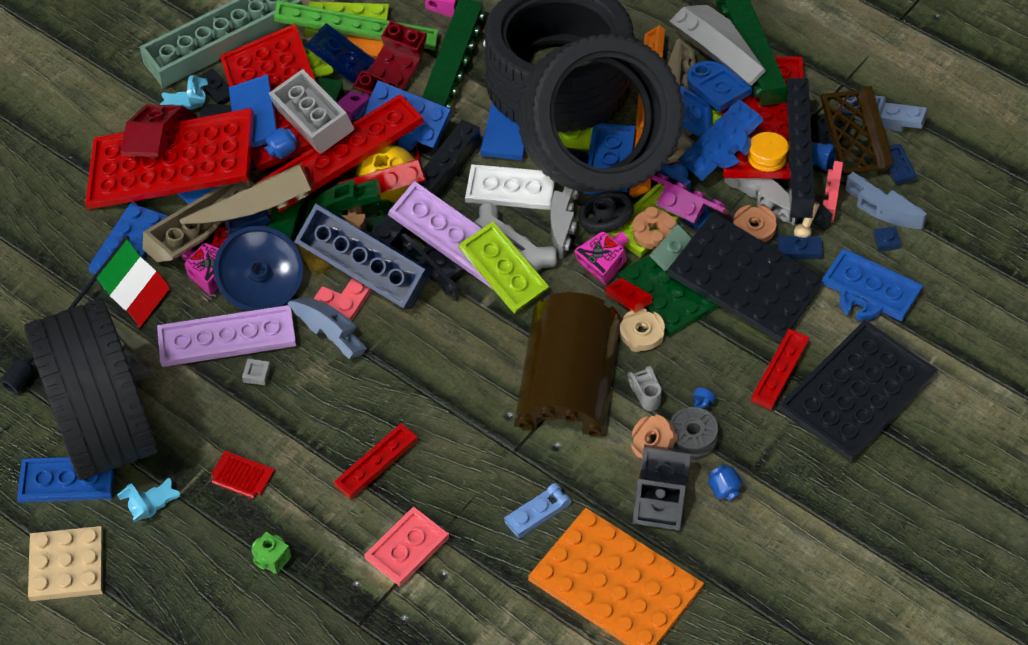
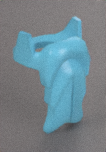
(192, 98)
(146, 504)

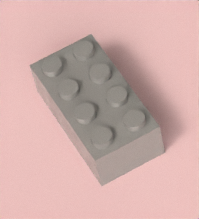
(311, 111)

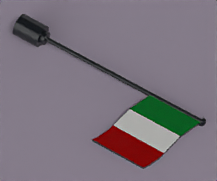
(127, 282)

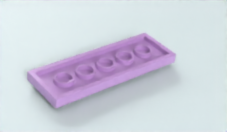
(436, 224)
(226, 335)

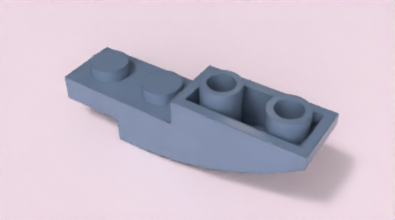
(893, 115)
(889, 208)
(324, 318)

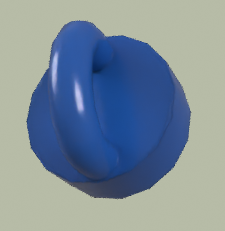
(703, 397)

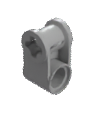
(646, 388)

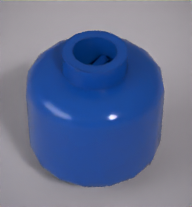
(281, 143)
(725, 483)

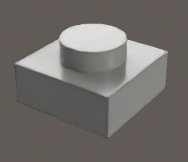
(256, 372)

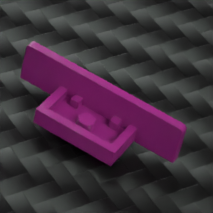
(682, 202)

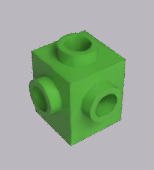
(270, 552)

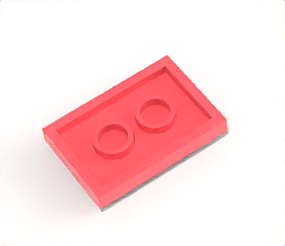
(406, 546)

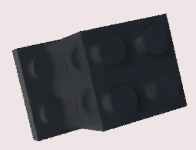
(662, 487)

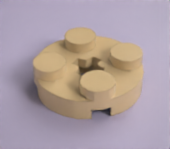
(638, 340)

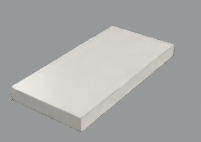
(509, 187)

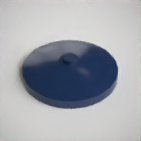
(258, 268)

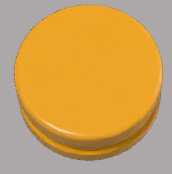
(768, 151)

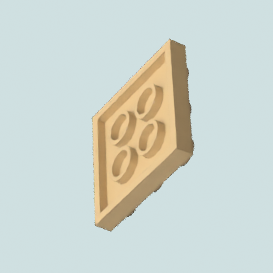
(65, 563)

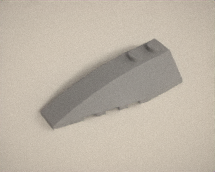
(718, 39)

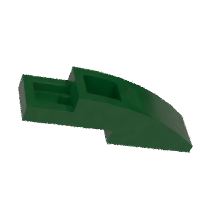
(347, 196)

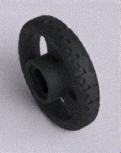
(607, 216)

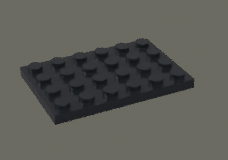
(746, 276)
(858, 390)

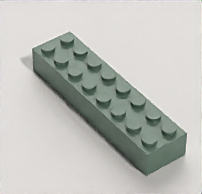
(208, 37)

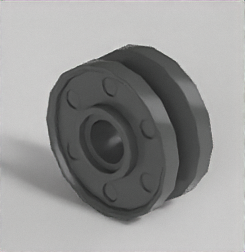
(699, 421)

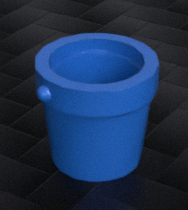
(823, 156)

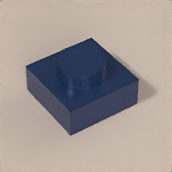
(886, 239)

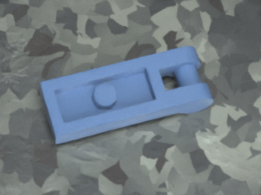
(537, 511)

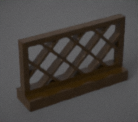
(873, 131)

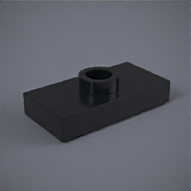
(216, 88)

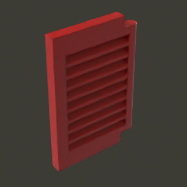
(241, 475)

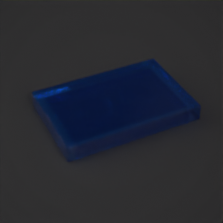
(339, 52)

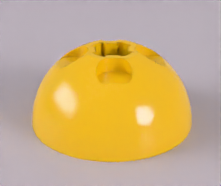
(385, 158)

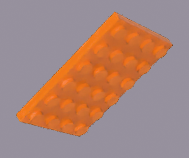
(615, 581)

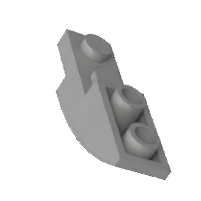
(767, 194)
(563, 220)

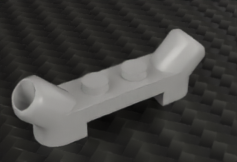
(536, 256)

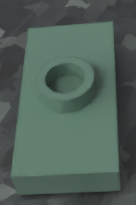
(670, 247)

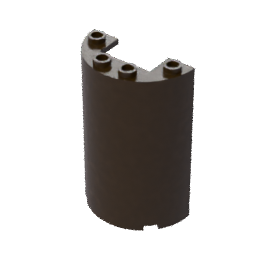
(569, 362)

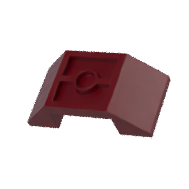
(397, 59)
(146, 129)

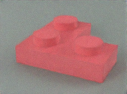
(833, 187)
(349, 301)

